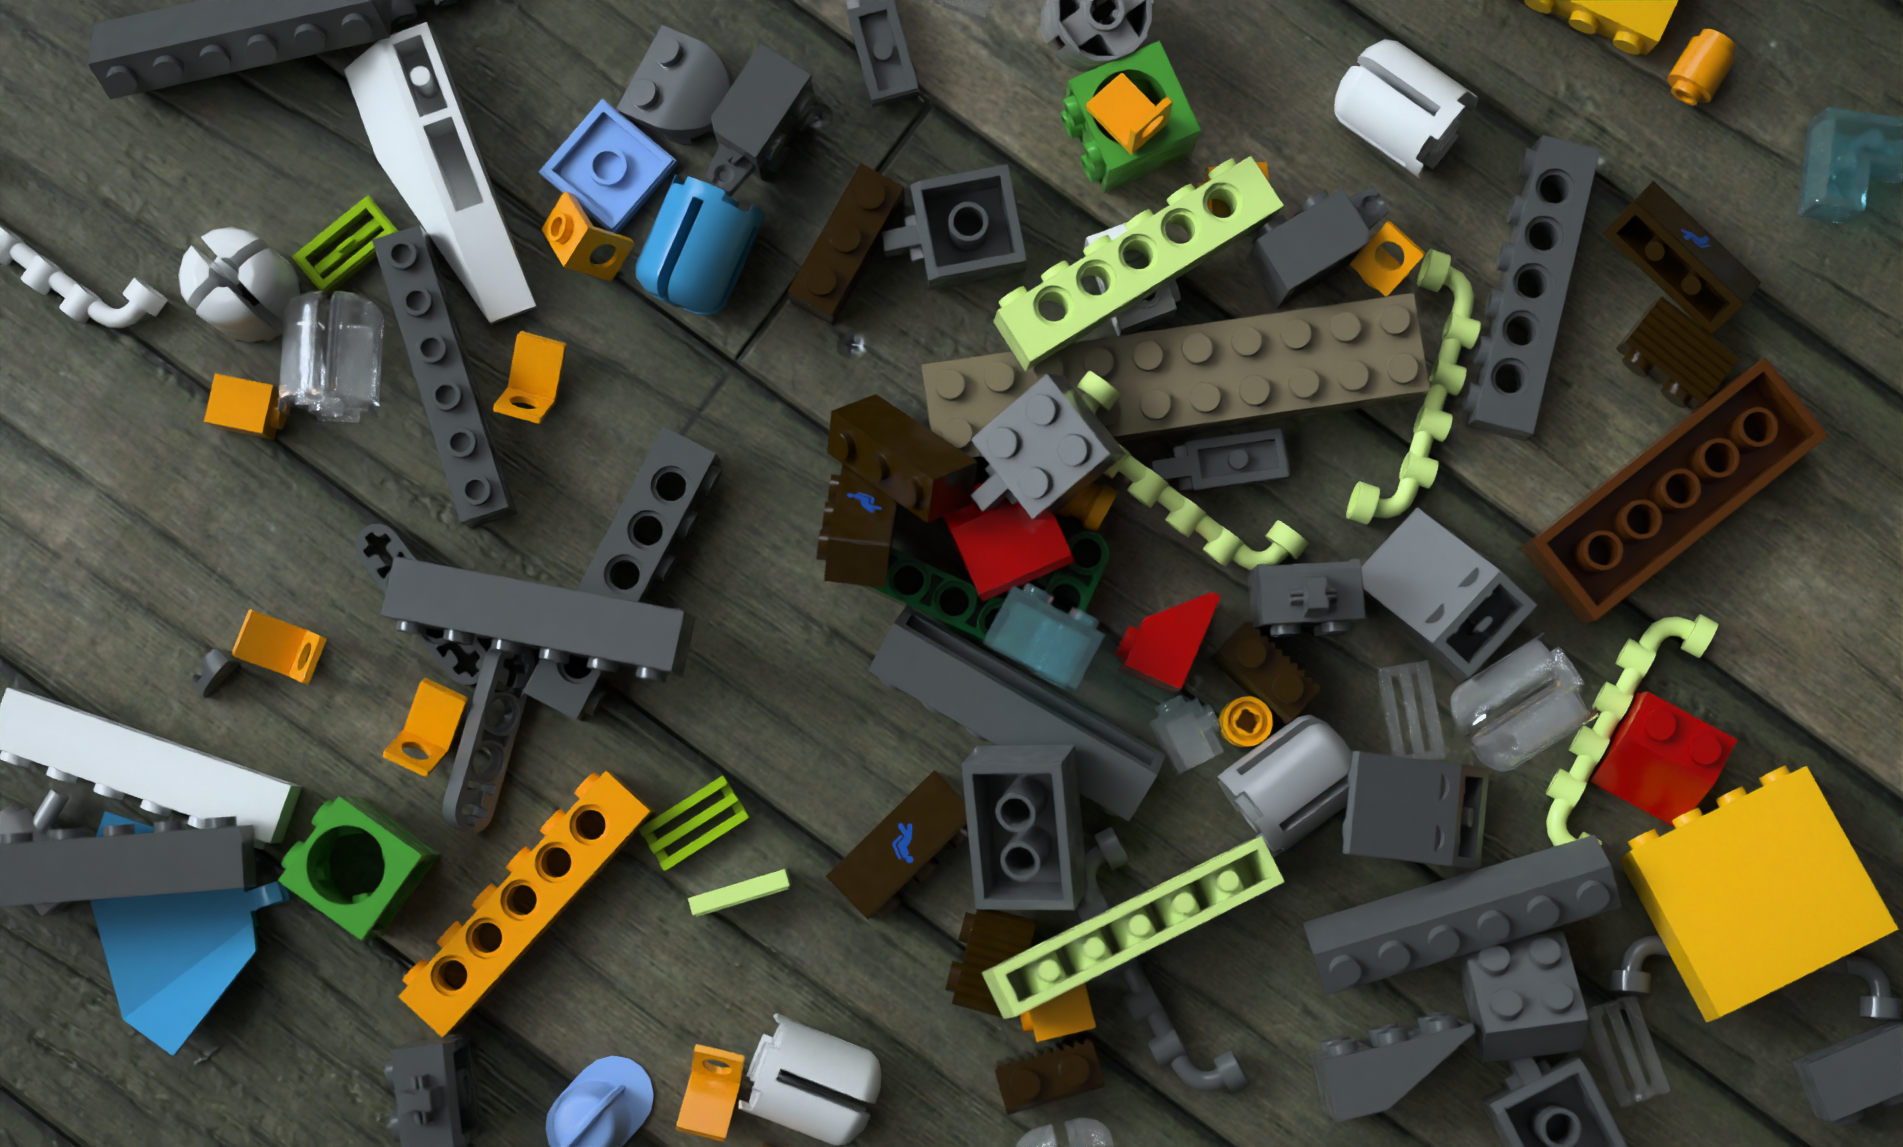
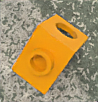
(1128, 113)
(575, 239)
(1379, 267)
(533, 377)
(278, 646)
(429, 727)
(711, 1093)

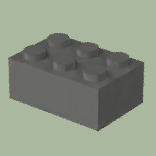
(1025, 827)

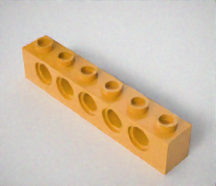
(447, 1006)

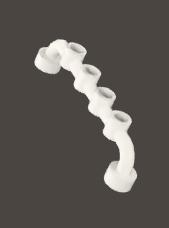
(79, 301)

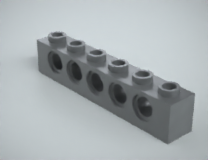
(1570, 170)
(444, 377)
(668, 457)

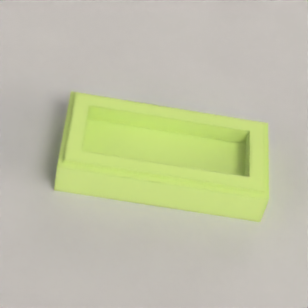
(740, 892)

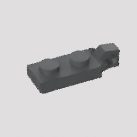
(882, 50)
(1226, 461)

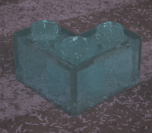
(1842, 156)
(1044, 638)

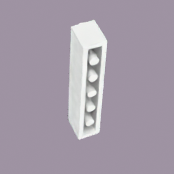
(142, 765)

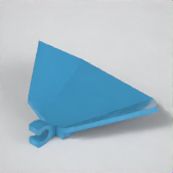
(177, 950)

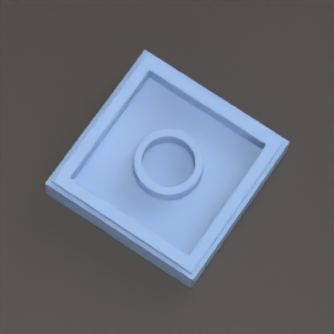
(608, 167)

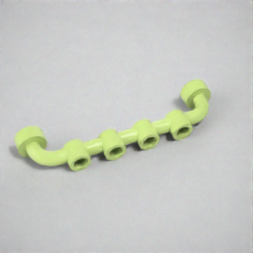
(1443, 379)
(1185, 514)
(1613, 703)

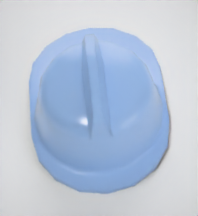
(601, 1105)

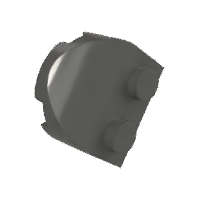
(677, 87)

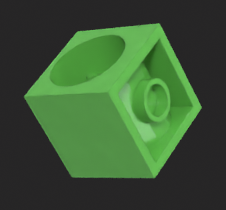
(1108, 160)
(404, 855)

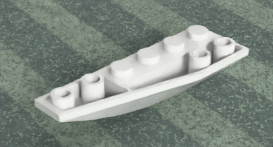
(437, 166)

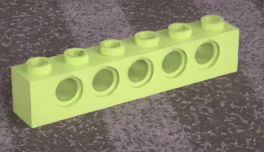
(1238, 185)
(1132, 927)

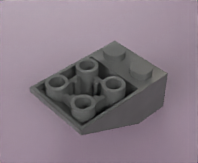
(1444, 594)
(1415, 810)
(1377, 1071)

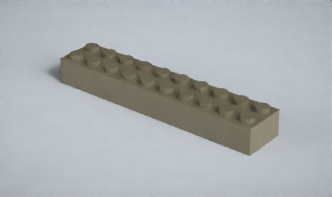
(1206, 372)

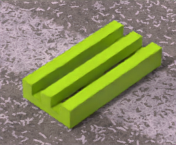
(332, 233)
(657, 845)

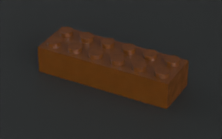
(1674, 491)

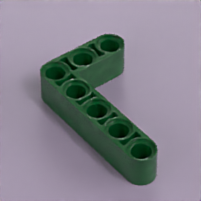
(972, 621)

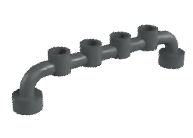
(1143, 999)
(1876, 1006)

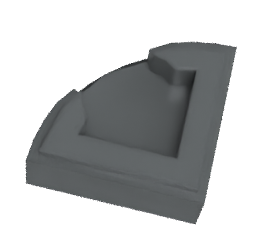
(217, 668)

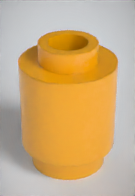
(1702, 67)

